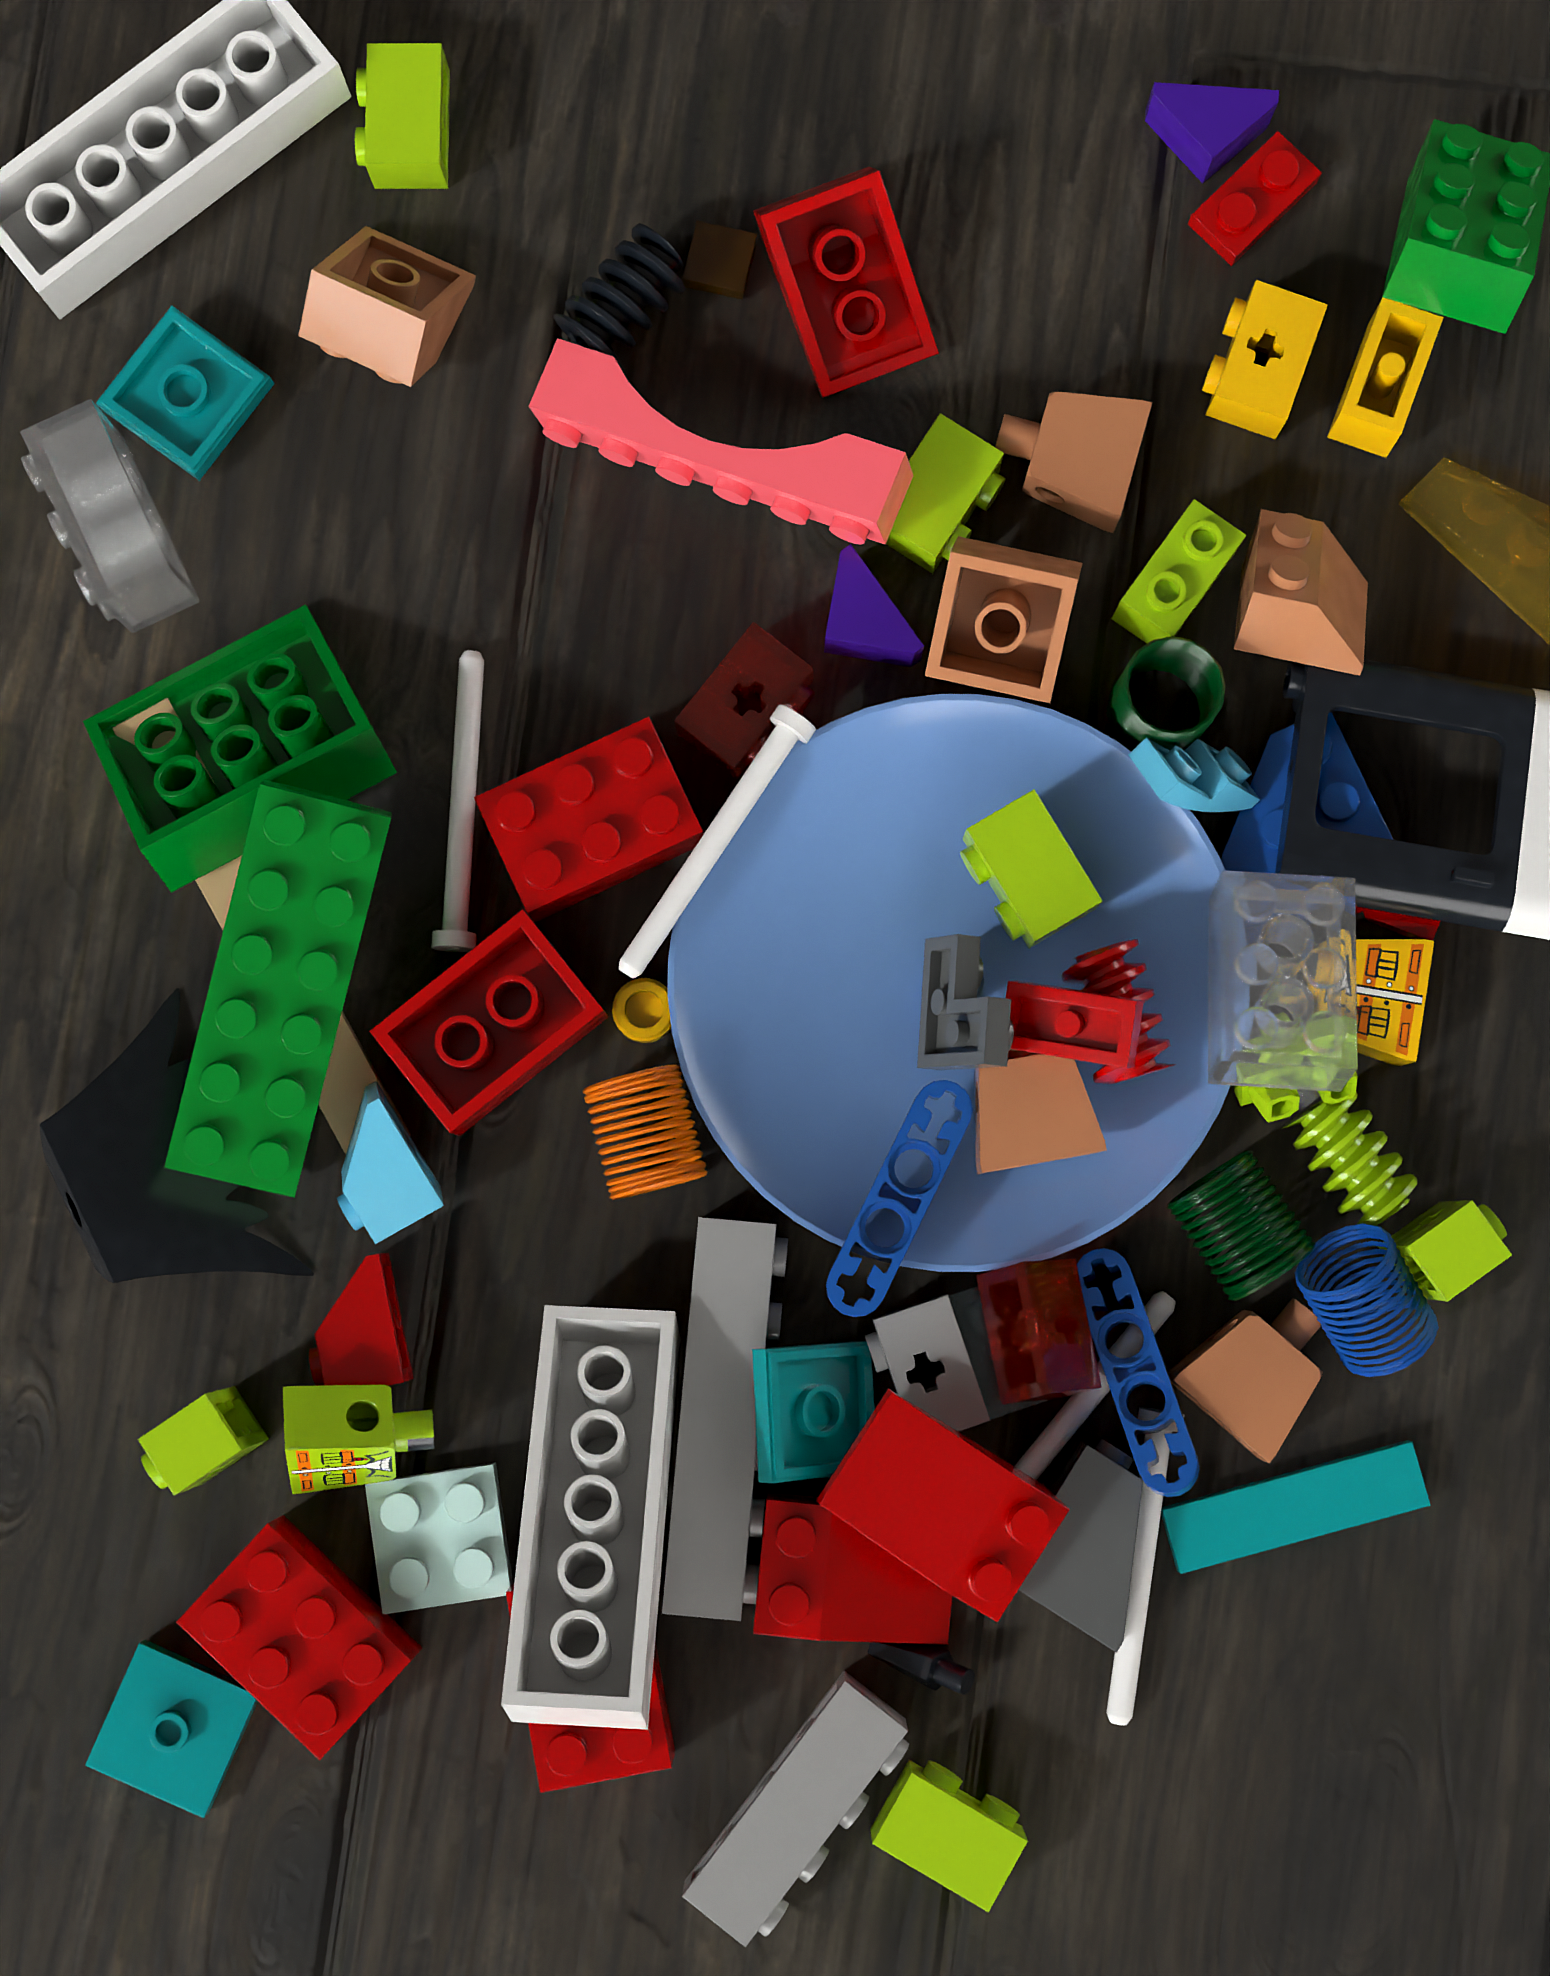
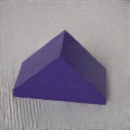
(1208, 122)
(865, 620)

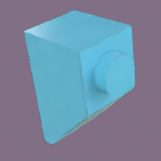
(384, 1172)

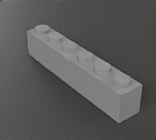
(717, 1425)

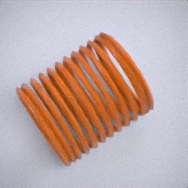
(657, 1177)

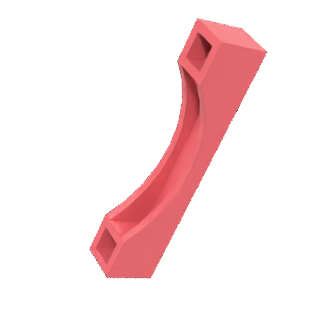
(836, 482)

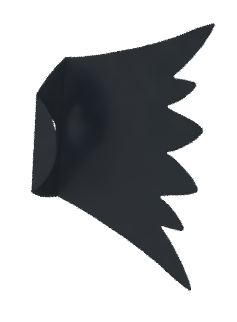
(110, 1170)

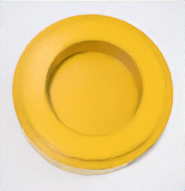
(642, 1010)

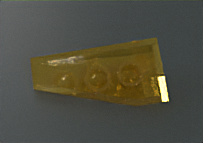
(1492, 533)

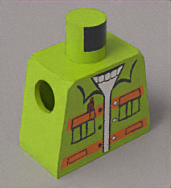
(347, 1435)

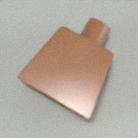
(1079, 453)
(1032, 1113)
(1253, 1376)

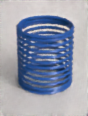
(1364, 1315)

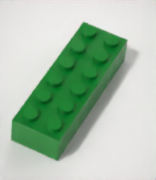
(278, 988)

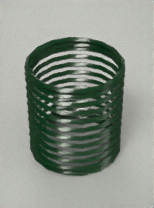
(1188, 662)
(1270, 1239)

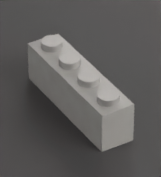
(795, 1810)

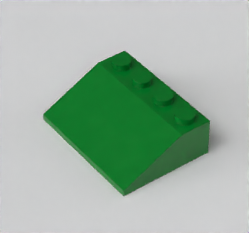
(253, 713)

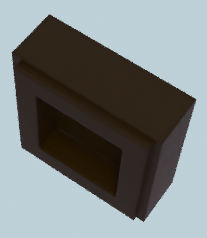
(720, 260)

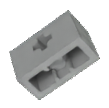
(932, 1330)

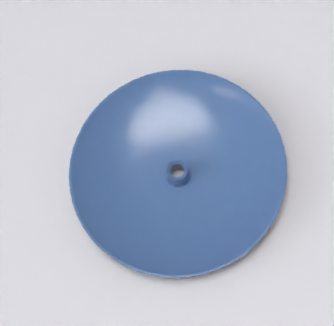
(808, 964)

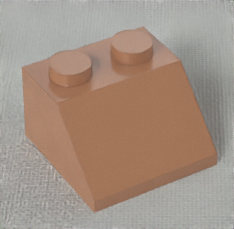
(384, 305)
(1301, 596)

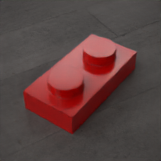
(1254, 198)
(1075, 1023)

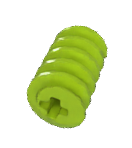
(1354, 1160)

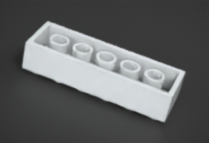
(163, 146)
(593, 1519)

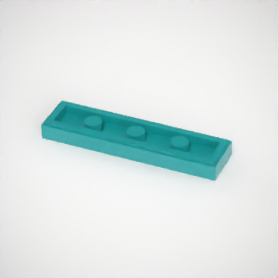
(1294, 1506)

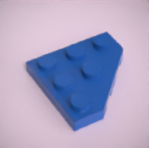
(1341, 804)

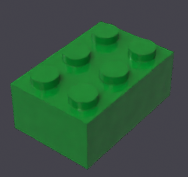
(1470, 226)

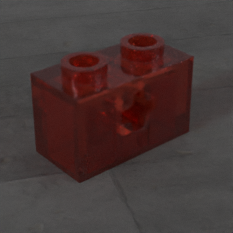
(751, 667)
(1038, 1331)

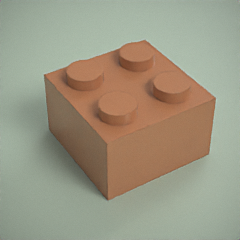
(1003, 619)

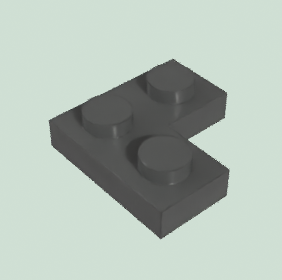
(955, 1023)

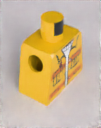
(1391, 997)

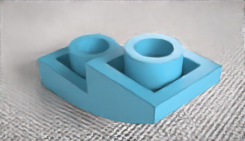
(1196, 777)

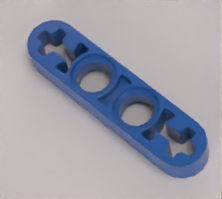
(906, 1201)
(1141, 1369)

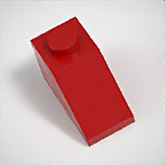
(363, 1332)

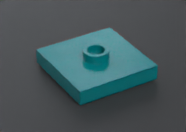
(185, 393)
(809, 1407)
(173, 1729)

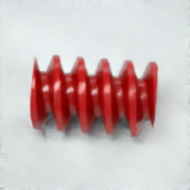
(1109, 974)

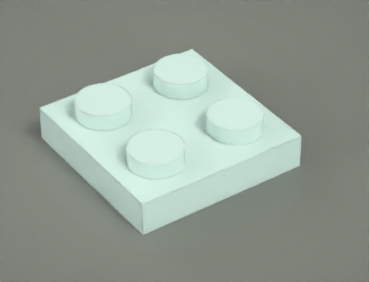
(439, 1538)

